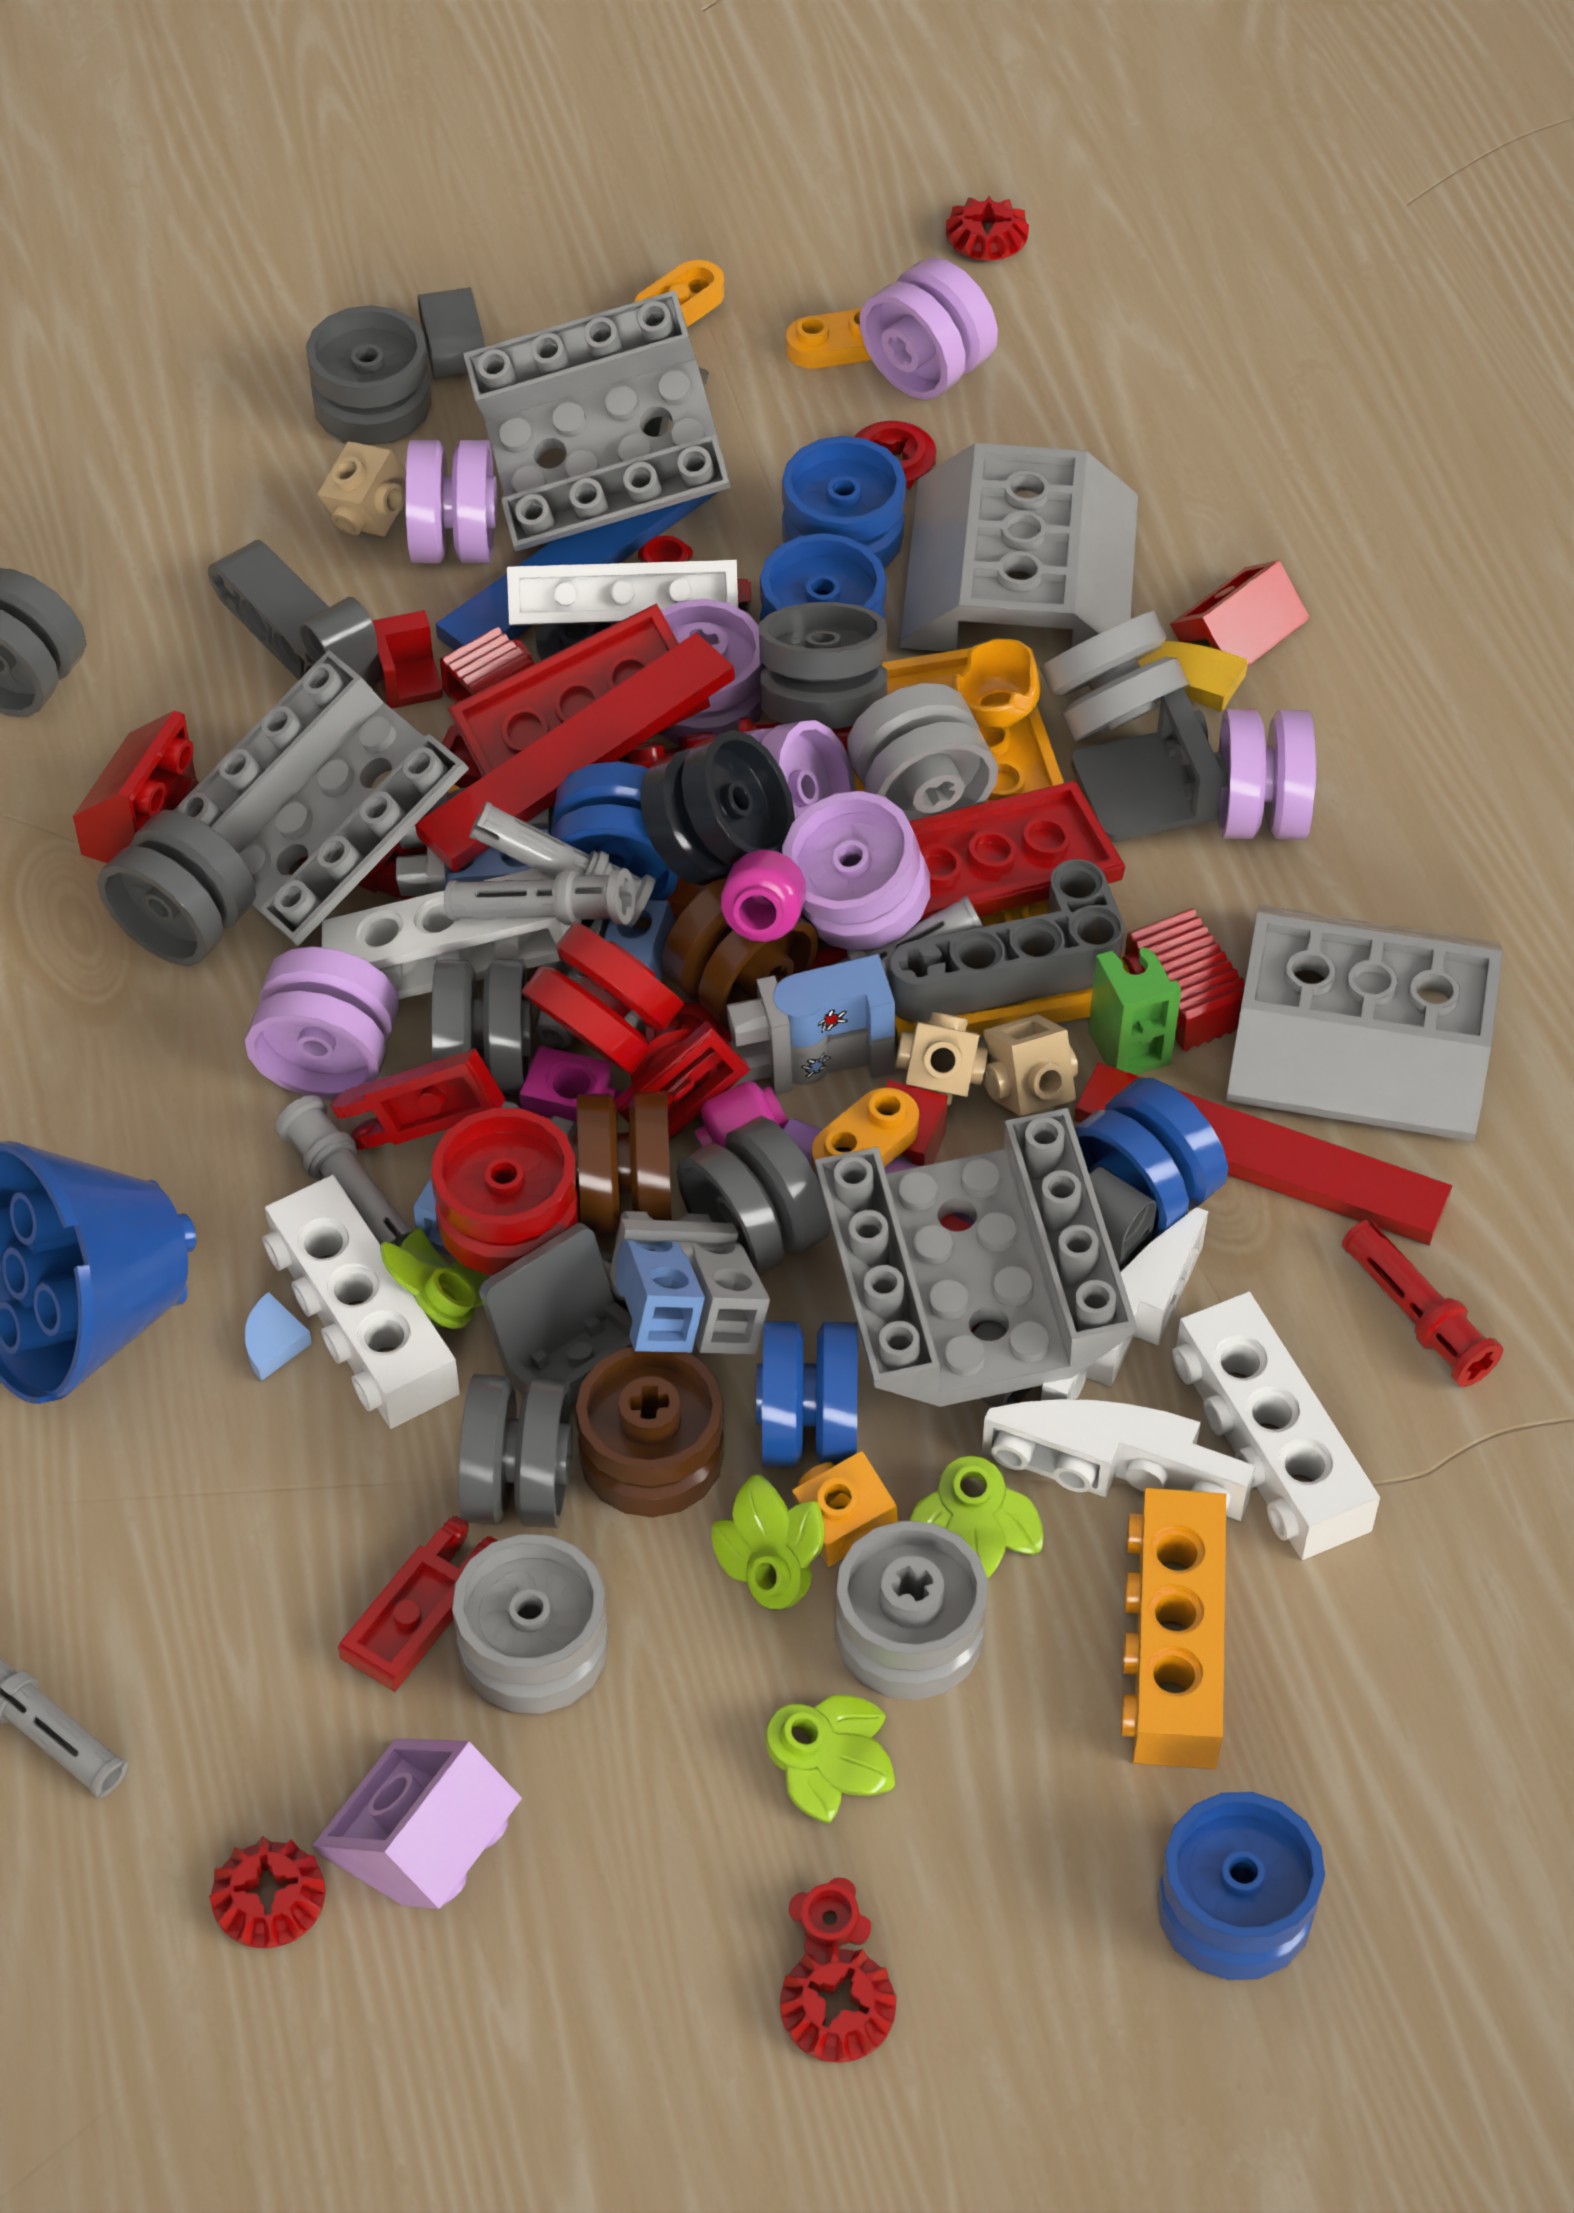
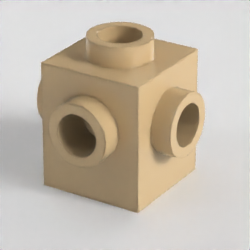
(364, 489)
(942, 1032)
(1030, 1065)

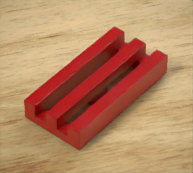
(677, 1061)

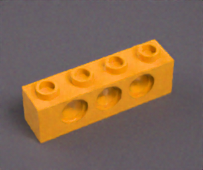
(1186, 1725)

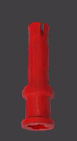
(1437, 1320)

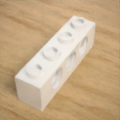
(415, 933)
(326, 1223)
(1241, 1340)

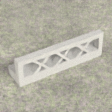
(613, 590)

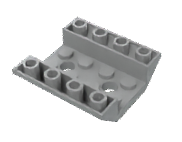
(591, 394)
(977, 531)
(307, 791)
(1363, 1036)
(1028, 1262)

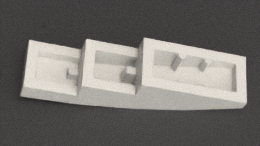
(1153, 1289)

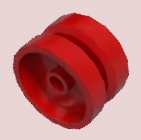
(608, 990)
(502, 1187)

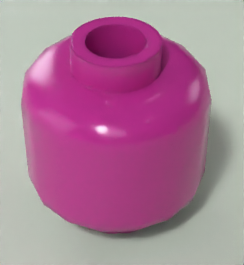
(763, 895)
(735, 1108)

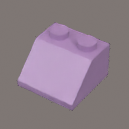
(420, 1820)

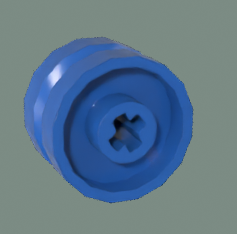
(846, 491)
(822, 570)
(602, 812)
(1157, 1146)
(807, 1394)
(1240, 1885)

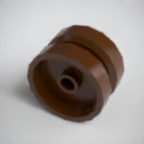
(723, 967)
(622, 1161)
(650, 1431)

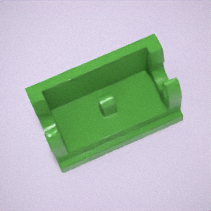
(1133, 1014)

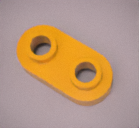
(697, 285)
(826, 340)
(865, 1127)

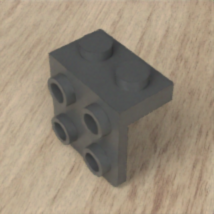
(1154, 778)
(555, 1312)

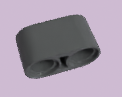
(449, 330)

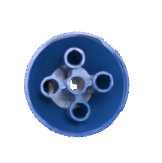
(80, 1267)

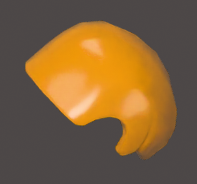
(1000, 682)

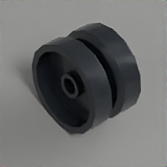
(715, 806)

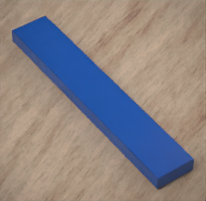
(595, 546)

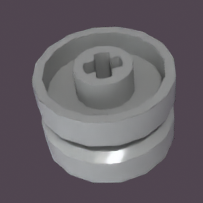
(1112, 671)
(922, 751)
(910, 1610)
(531, 1623)

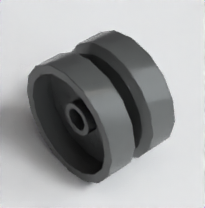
(369, 374)
(37, 642)
(822, 663)
(176, 887)
(493, 1025)
(759, 1186)
(509, 1450)

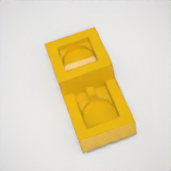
(1210, 672)

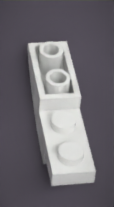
(1096, 1440)

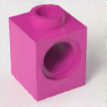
(560, 1076)

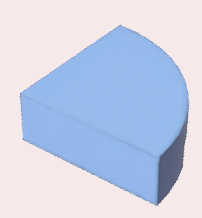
(273, 1336)

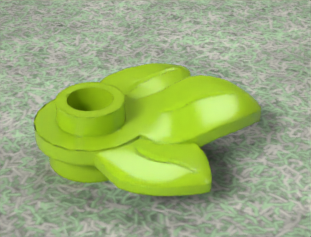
(440, 1289)
(987, 1522)
(769, 1538)
(838, 1759)

